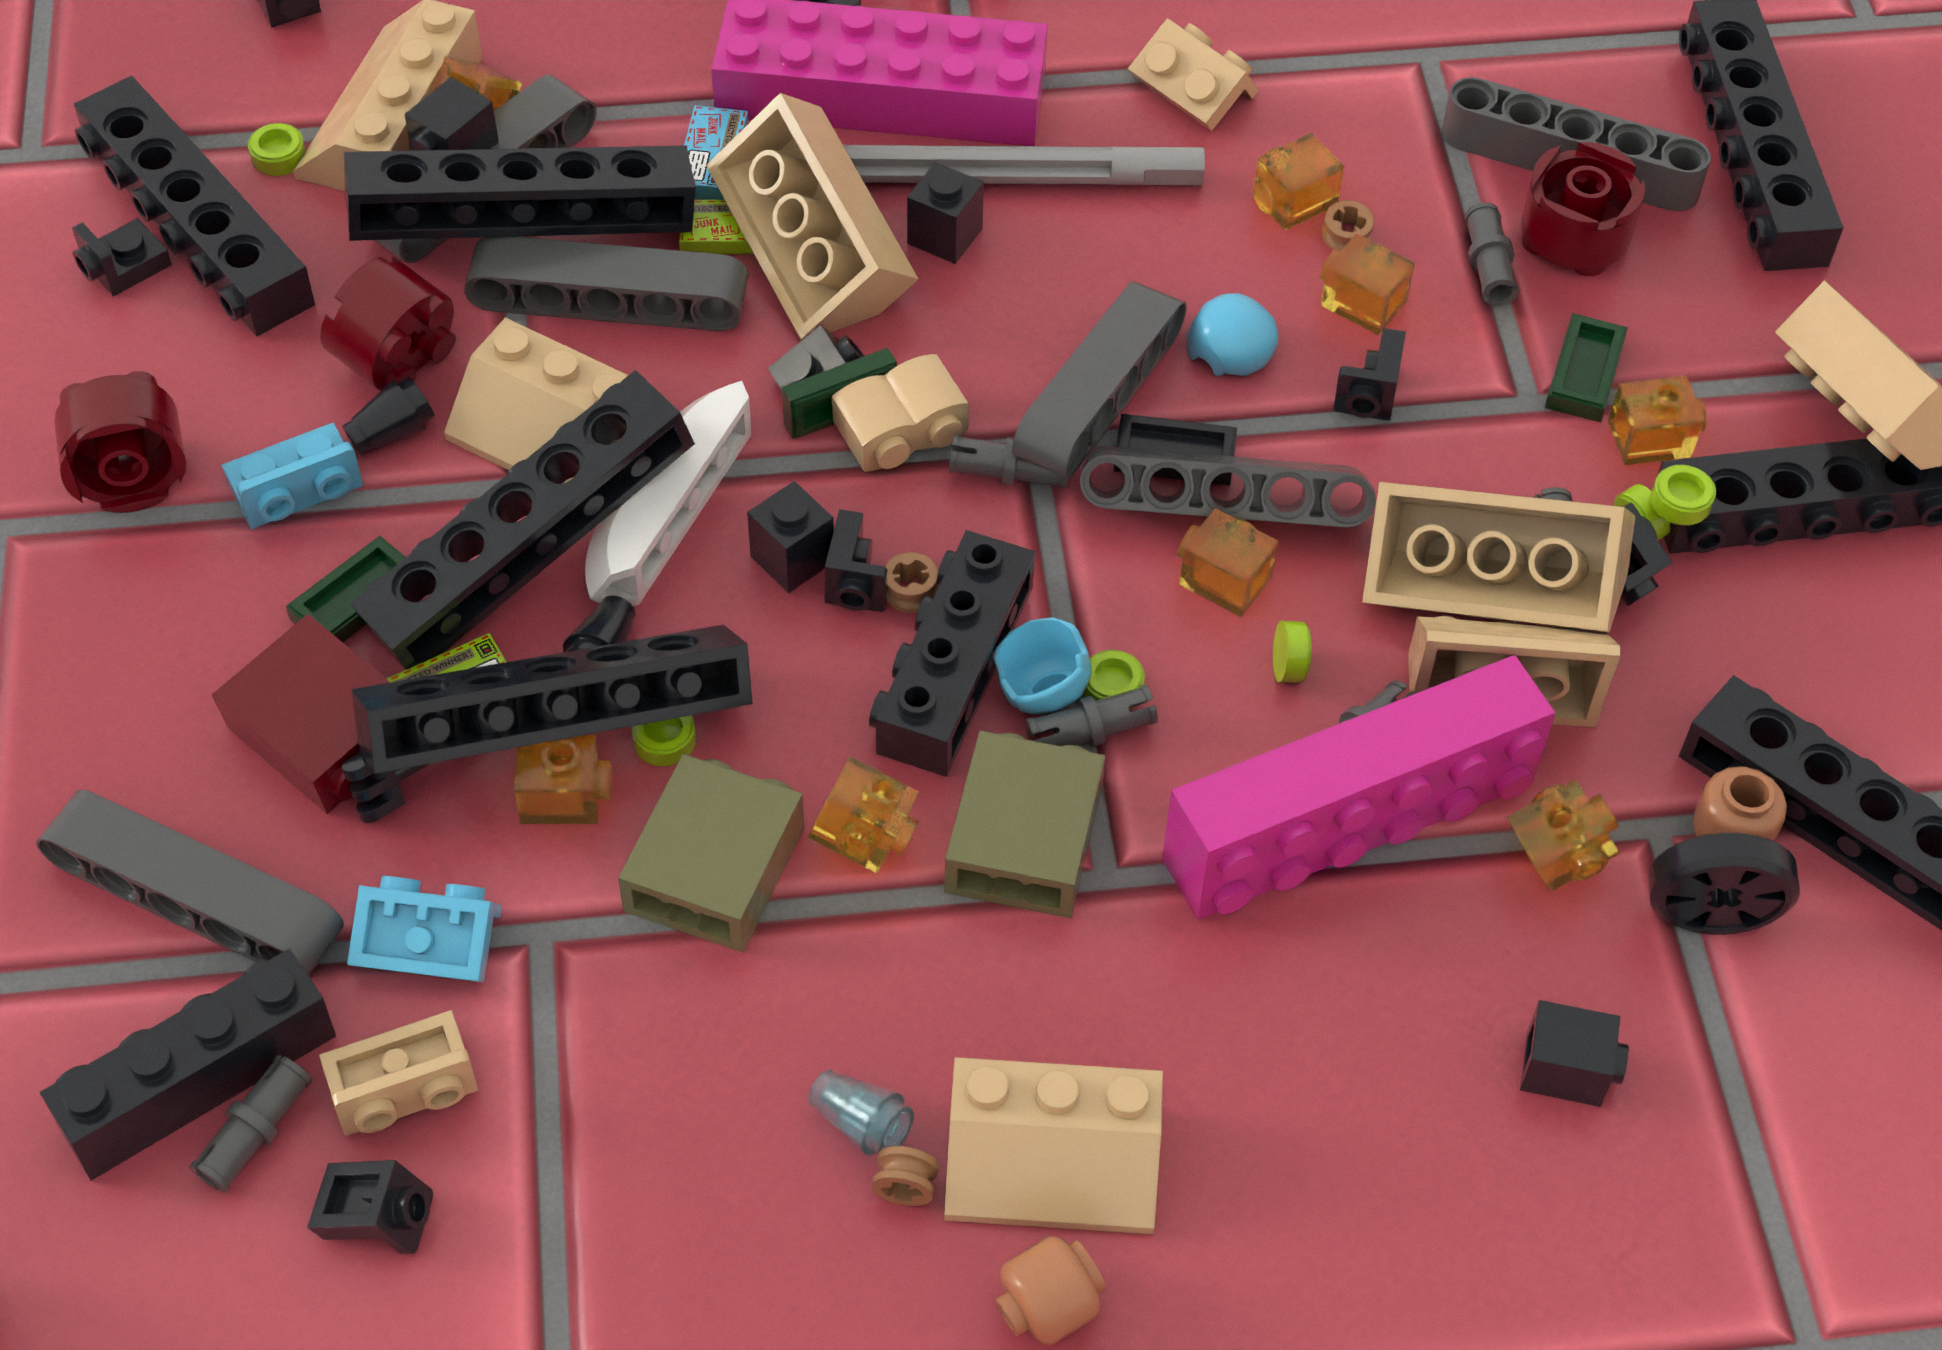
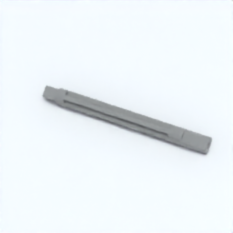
(1033, 164)

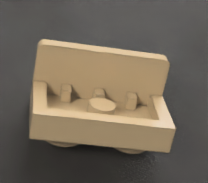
(1192, 74)
(398, 1074)

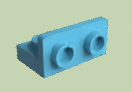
(293, 475)
(423, 931)

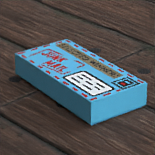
(706, 136)

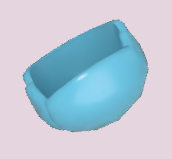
(1233, 335)
(1043, 666)

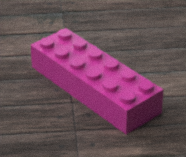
(885, 68)
(1355, 787)

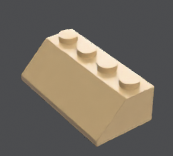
(387, 84)
(810, 218)
(1868, 371)
(1498, 556)

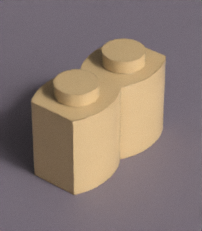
(900, 413)

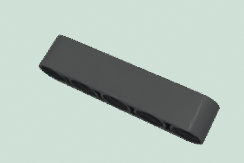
(537, 117)
(1523, 126)
(607, 283)
(1099, 379)
(1250, 504)
(188, 882)

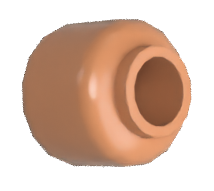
(1742, 803)
(1050, 1290)

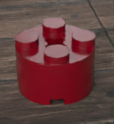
(1582, 207)
(389, 323)
(119, 441)

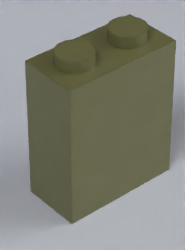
(1024, 823)
(712, 852)

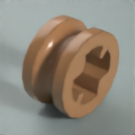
(1350, 213)
(906, 568)
(905, 1176)

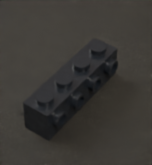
(951, 657)
(188, 1063)

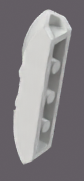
(646, 529)

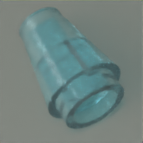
(862, 1111)

